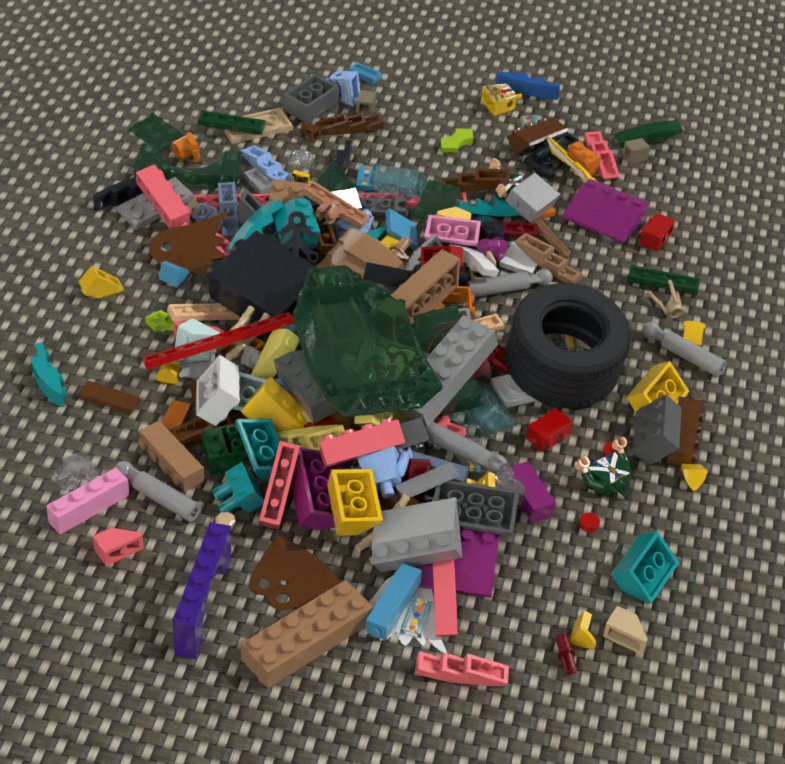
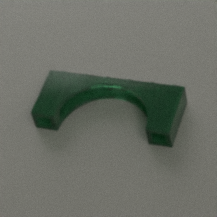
(223, 171)
(430, 330)

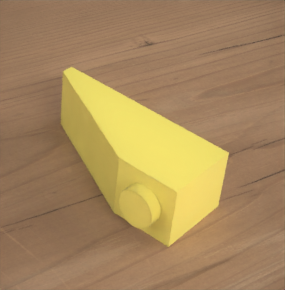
(279, 343)

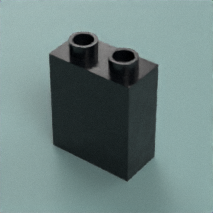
(258, 276)

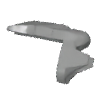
(196, 369)

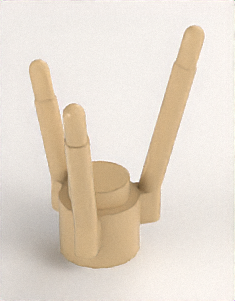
(673, 306)

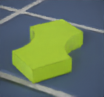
(458, 139)
(160, 321)

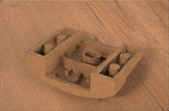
(356, 249)

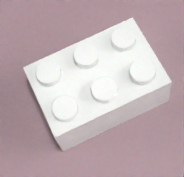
(217, 391)

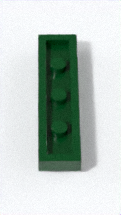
(232, 122)
(660, 279)

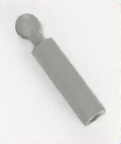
(508, 282)
(685, 349)
(464, 447)
(160, 492)

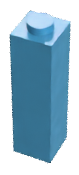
(393, 601)

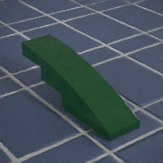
(652, 132)

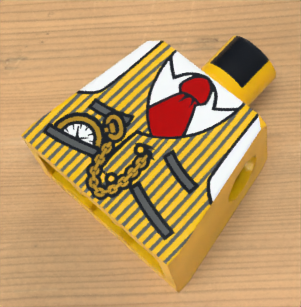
(500, 98)

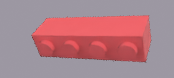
(163, 197)
(360, 443)
(279, 485)

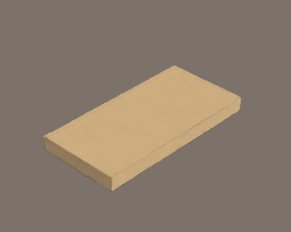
(276, 123)

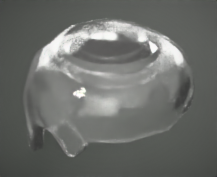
(300, 160)

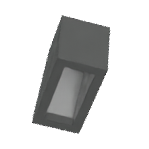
(247, 206)

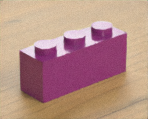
(536, 501)

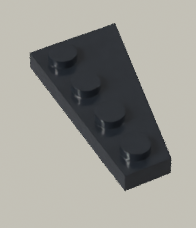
(544, 161)

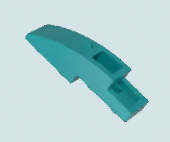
(47, 376)

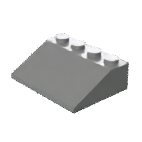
(417, 535)

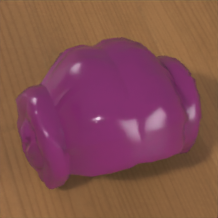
(497, 247)

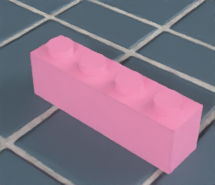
(87, 500)

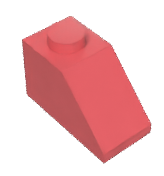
(117, 544)

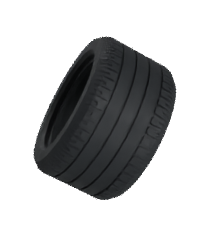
(559, 375)

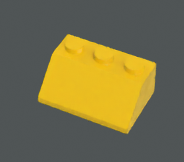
(658, 381)
(275, 403)
(354, 501)

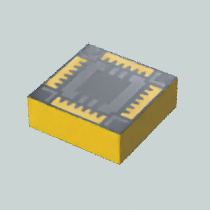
(298, 176)

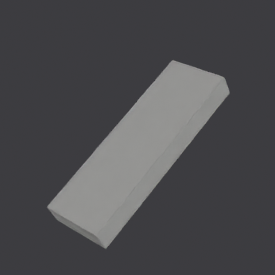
(428, 480)

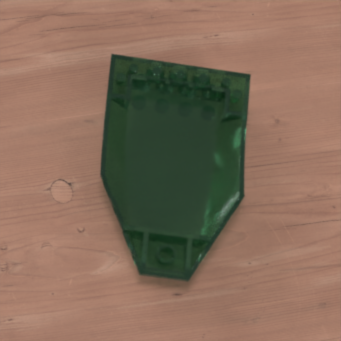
(361, 345)

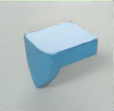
(173, 274)

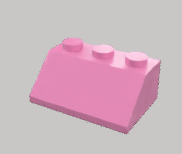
(453, 230)

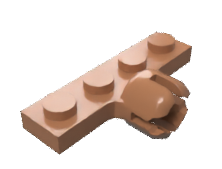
(333, 206)

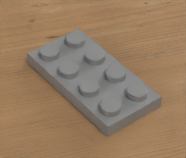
(140, 210)

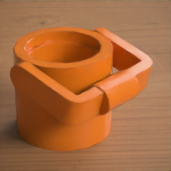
(186, 147)

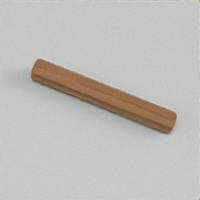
(552, 239)

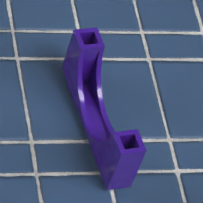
(212, 558)

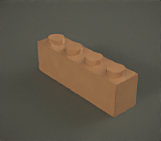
(171, 456)

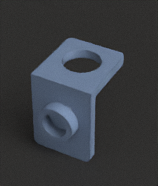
(211, 212)

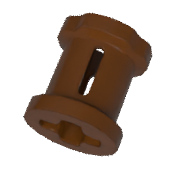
(310, 131)

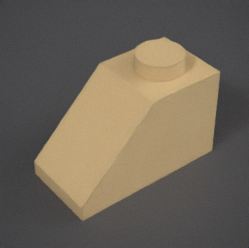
(626, 630)

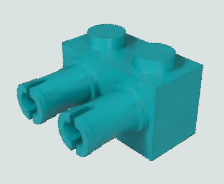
(244, 488)

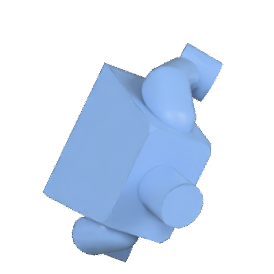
(386, 468)

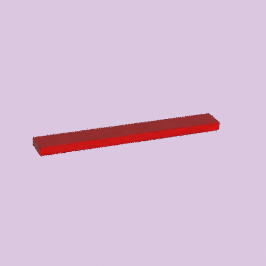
(218, 340)

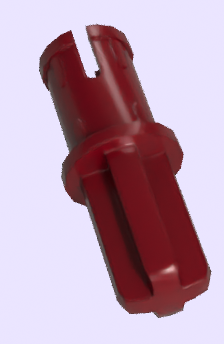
(566, 653)

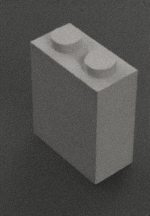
(532, 197)

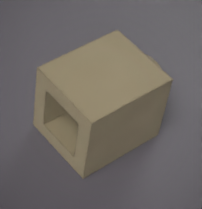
(366, 102)
(636, 151)

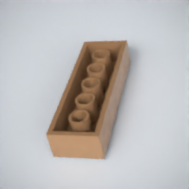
(430, 284)
(306, 634)

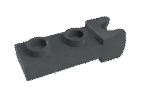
(379, 206)

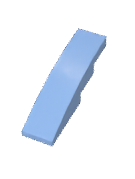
(263, 161)

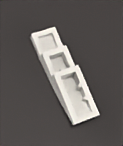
(478, 262)

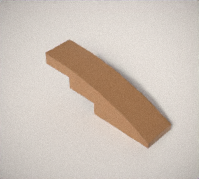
(544, 256)

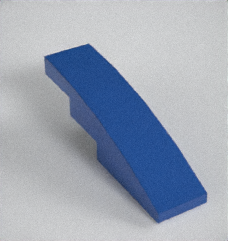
(529, 86)

